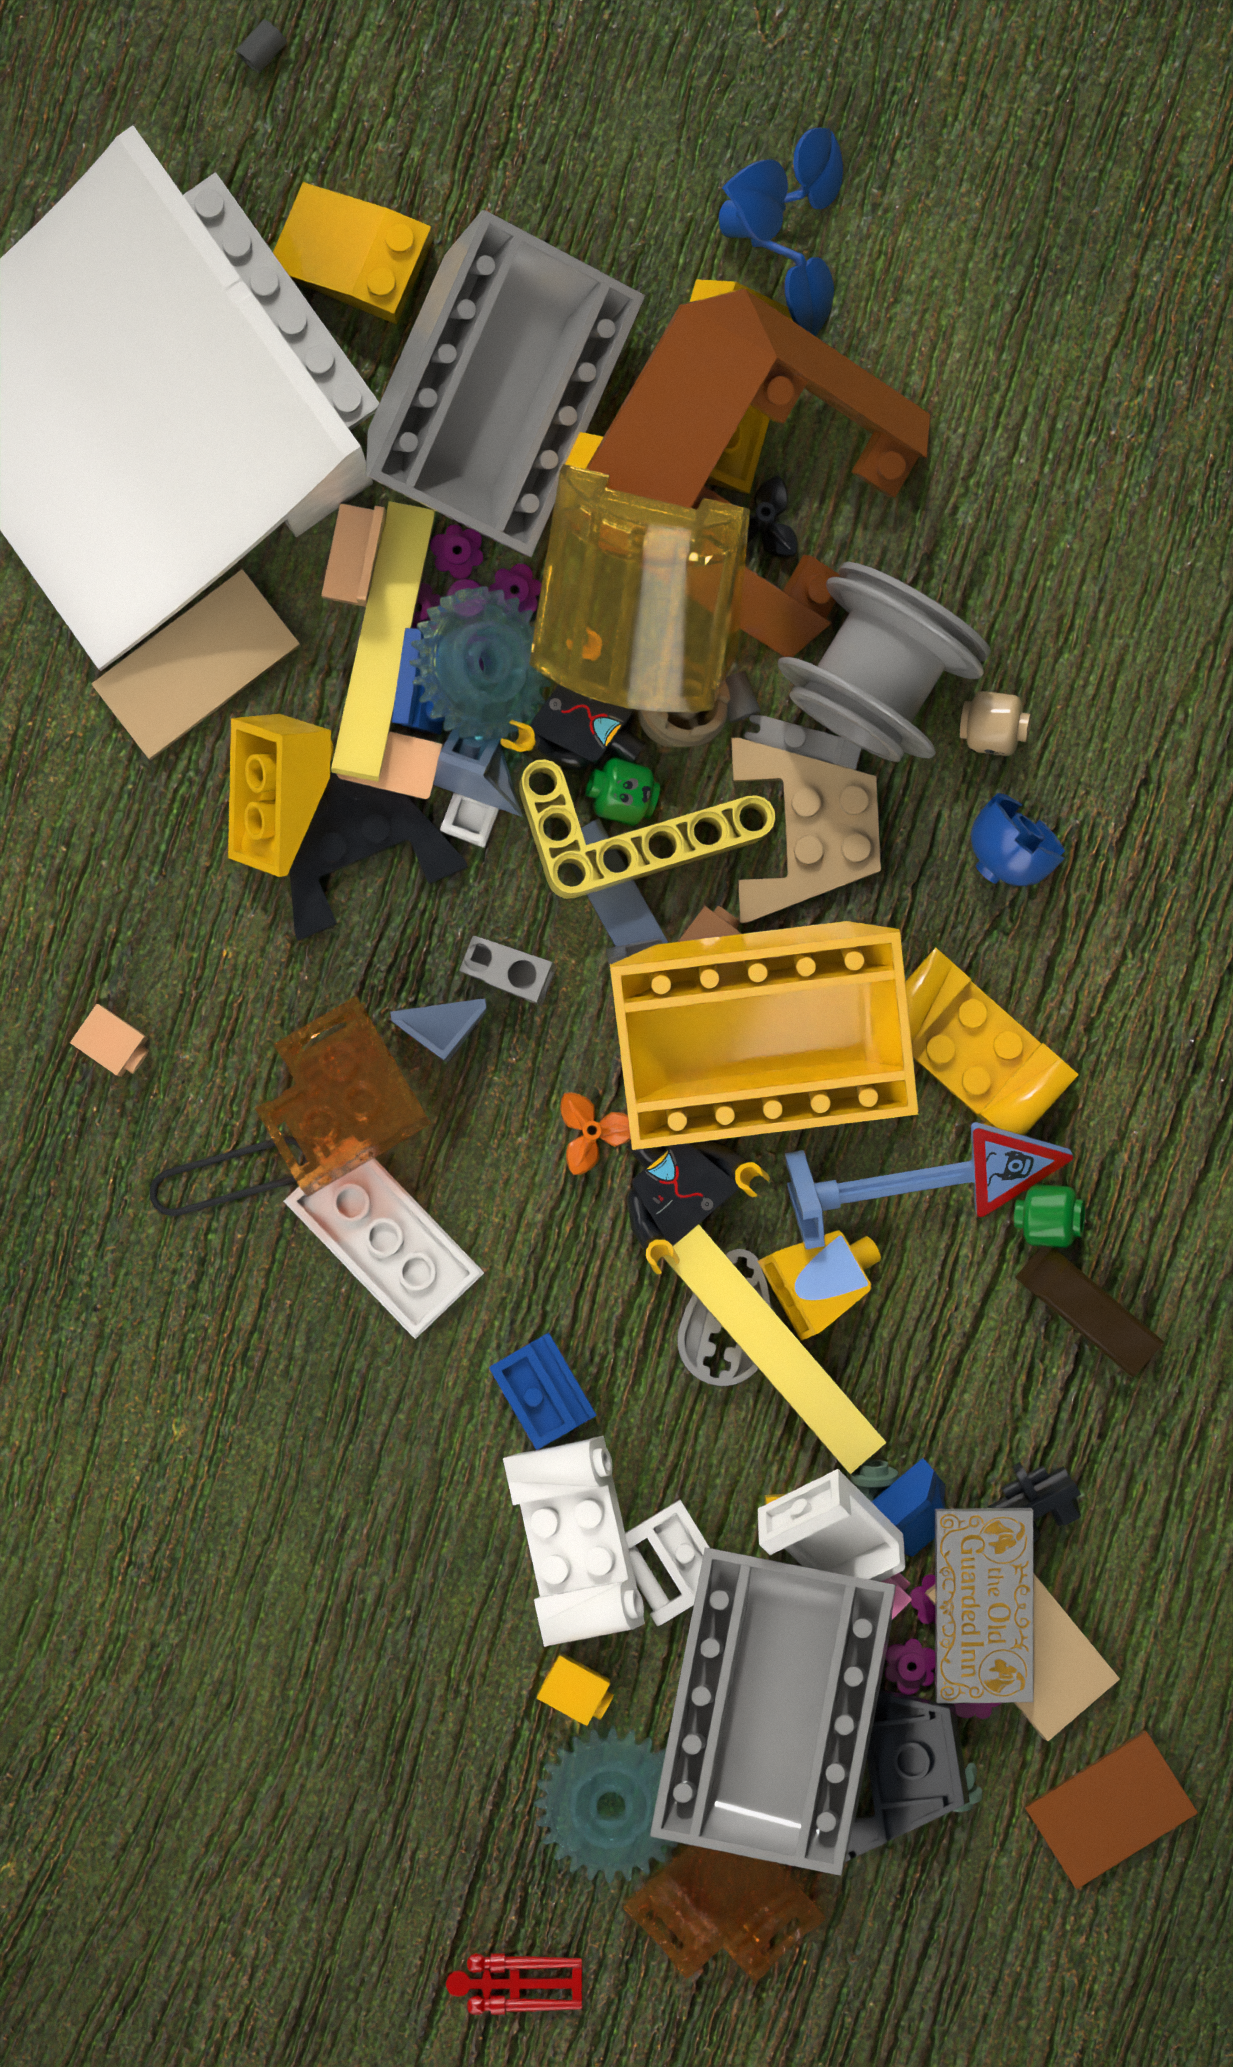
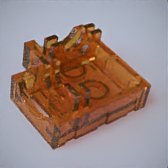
(345, 1098)
(723, 1902)

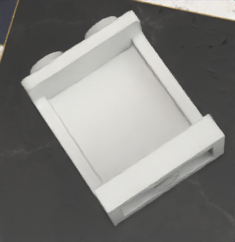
(833, 1530)

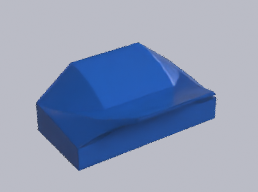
(912, 1505)

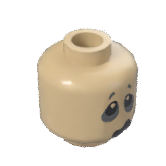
(994, 723)

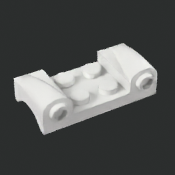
(575, 1541)

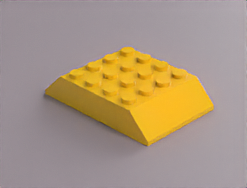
(764, 1033)

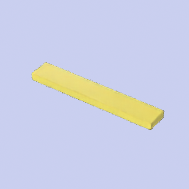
(380, 644)
(774, 1350)

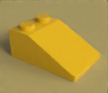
(353, 250)
(274, 788)

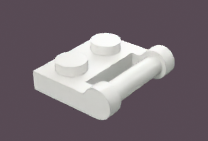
(681, 1552)

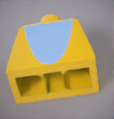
(820, 1281)

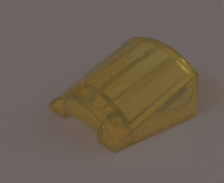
(639, 596)

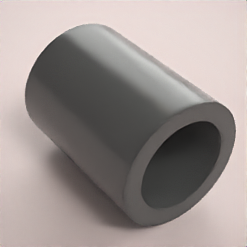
(261, 46)
(742, 697)

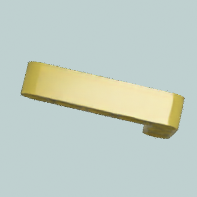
(634, 843)

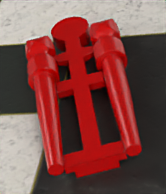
(459, 1983)

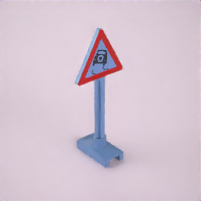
(1000, 1169)

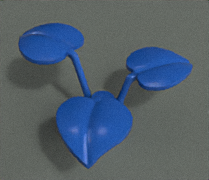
(758, 210)

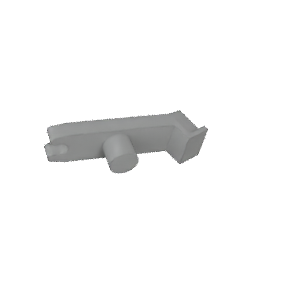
(804, 741)

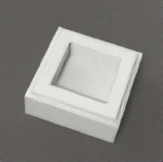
(469, 820)

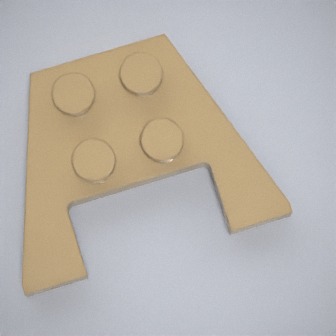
(827, 826)

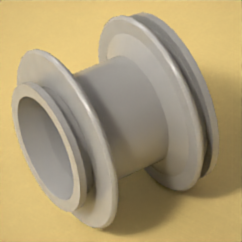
(883, 663)

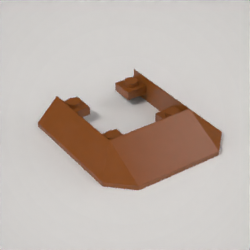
(692, 397)

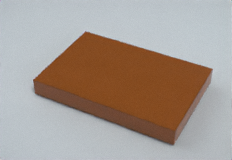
(1110, 1809)

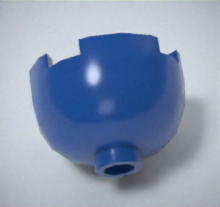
(1013, 845)

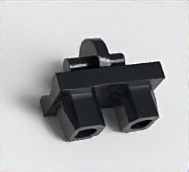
(1042, 1493)

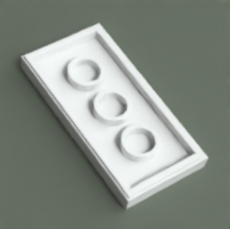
(388, 1244)

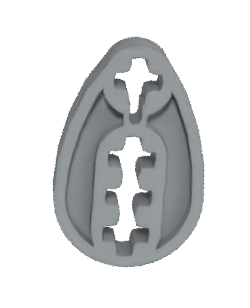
(700, 1323)

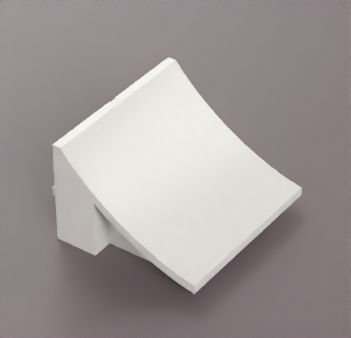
(160, 398)

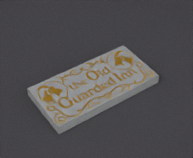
(984, 1605)

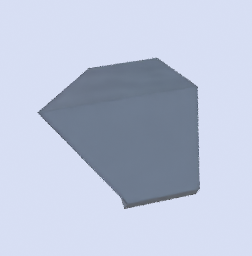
(476, 772)
(441, 1026)

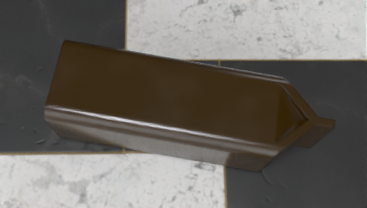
(1089, 1310)

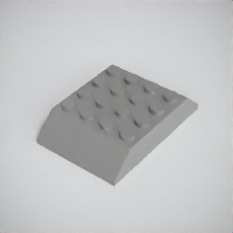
(499, 381)
(774, 1711)

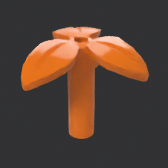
(579, 1114)

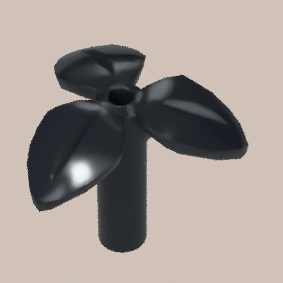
(770, 502)

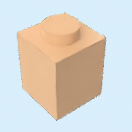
(111, 1041)

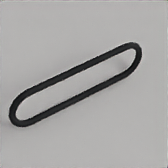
(225, 1198)

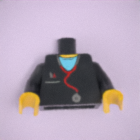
(577, 732)
(682, 1190)

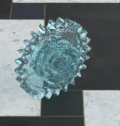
(459, 633)
(573, 1812)

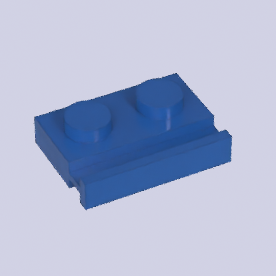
(407, 706)
(542, 1391)

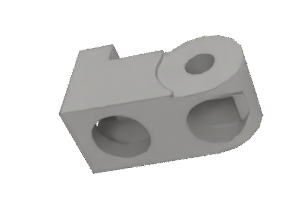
(508, 969)

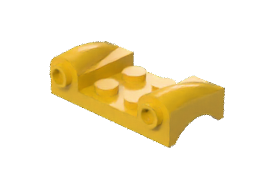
(980, 1048)

